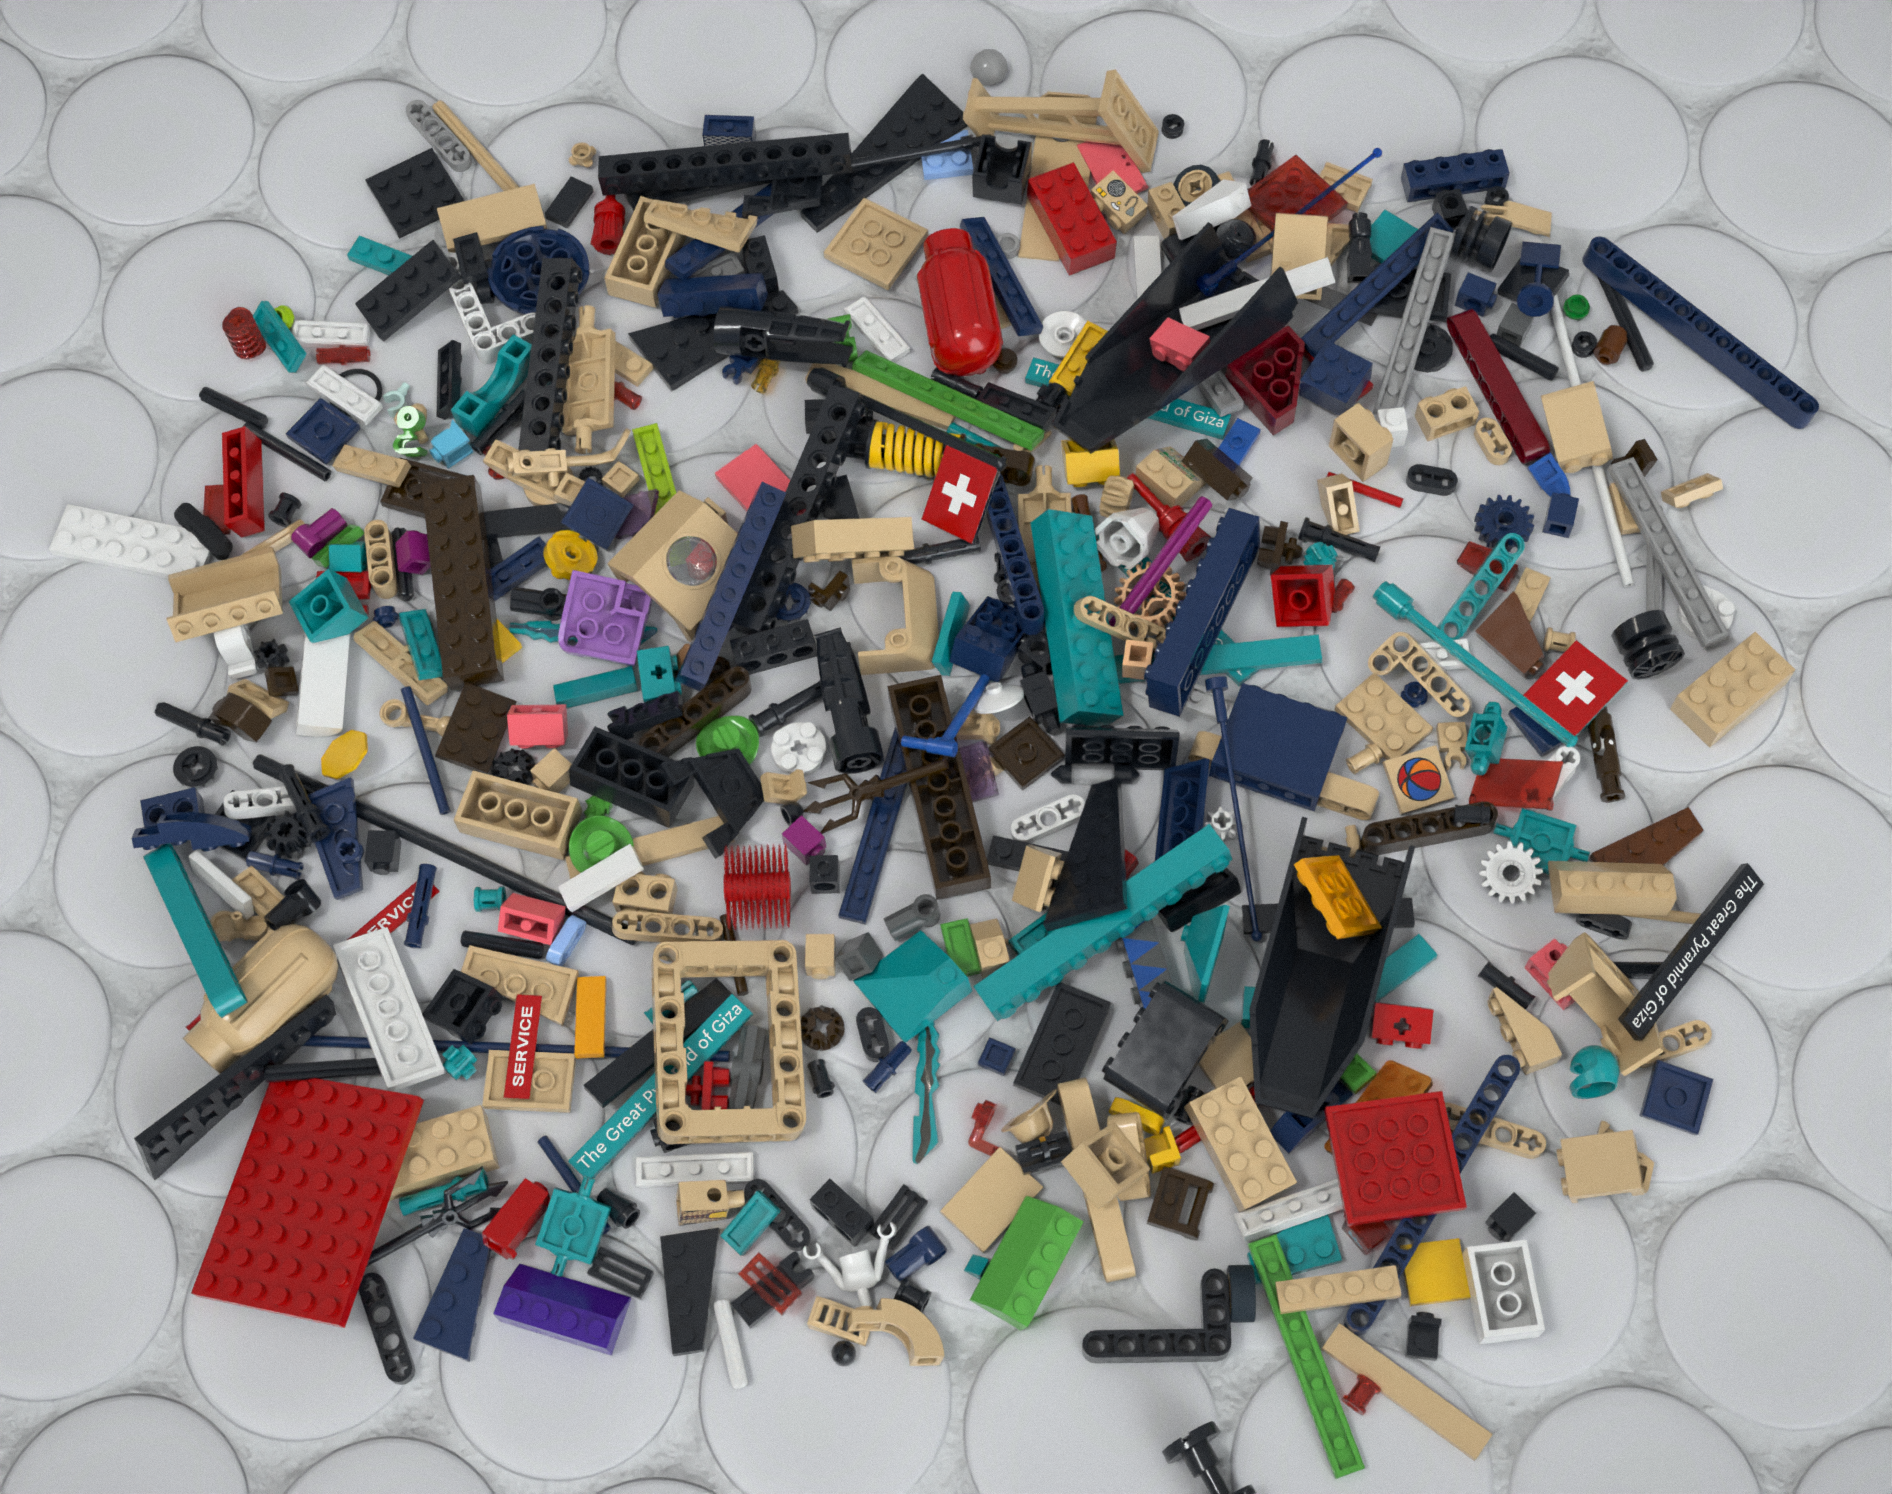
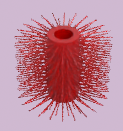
(757, 886)

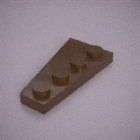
(1653, 843)

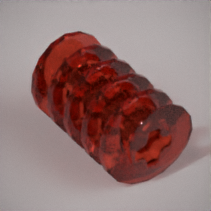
(243, 333)

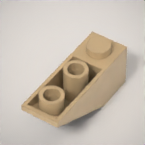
(1529, 1038)

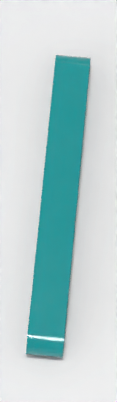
(195, 930)

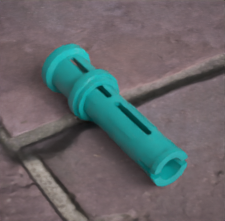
(435, 1196)

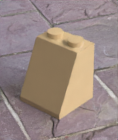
(1577, 427)

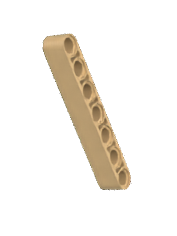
(1337, 794)
(1106, 1221)

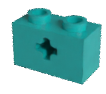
(656, 663)

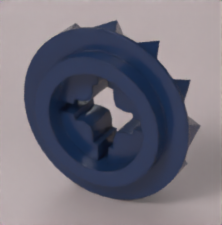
(801, 603)

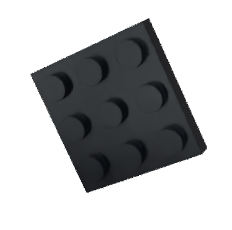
(413, 192)

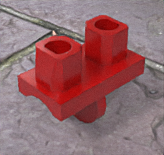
(712, 1078)

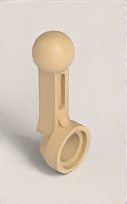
(430, 723)

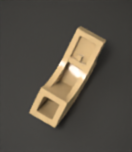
(906, 1324)

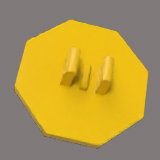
(344, 754)

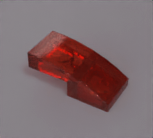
(1475, 555)

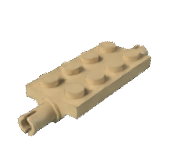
(590, 381)
(1036, 503)

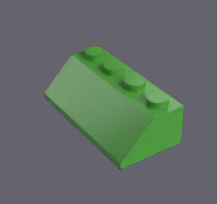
(1026, 1261)

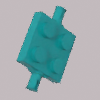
(1546, 835)
(573, 1226)

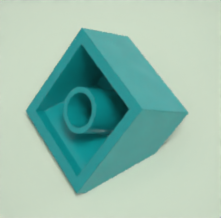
(328, 607)

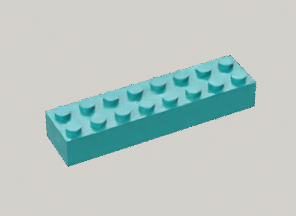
(1079, 653)

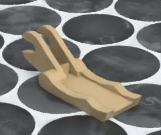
(1522, 217)

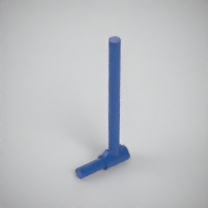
(946, 744)

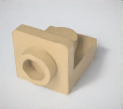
(980, 727)

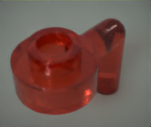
(982, 1115)

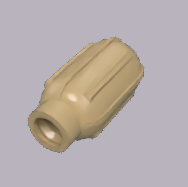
(280, 981)

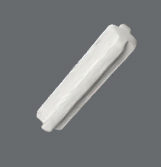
(730, 1344)

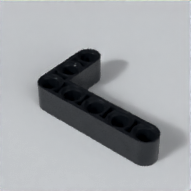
(1171, 1337)

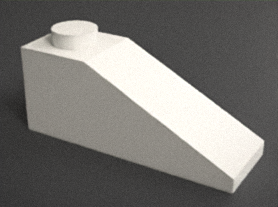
(1215, 206)

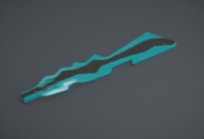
(926, 1083)

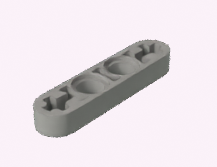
(440, 134)

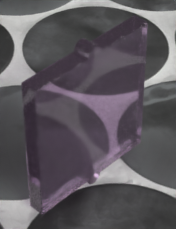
(640, 514)

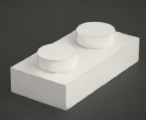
(1442, 656)

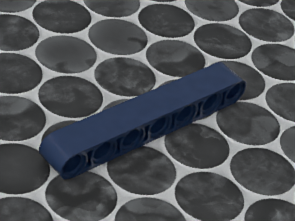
(1015, 561)

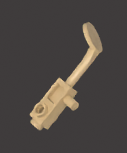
(555, 462)

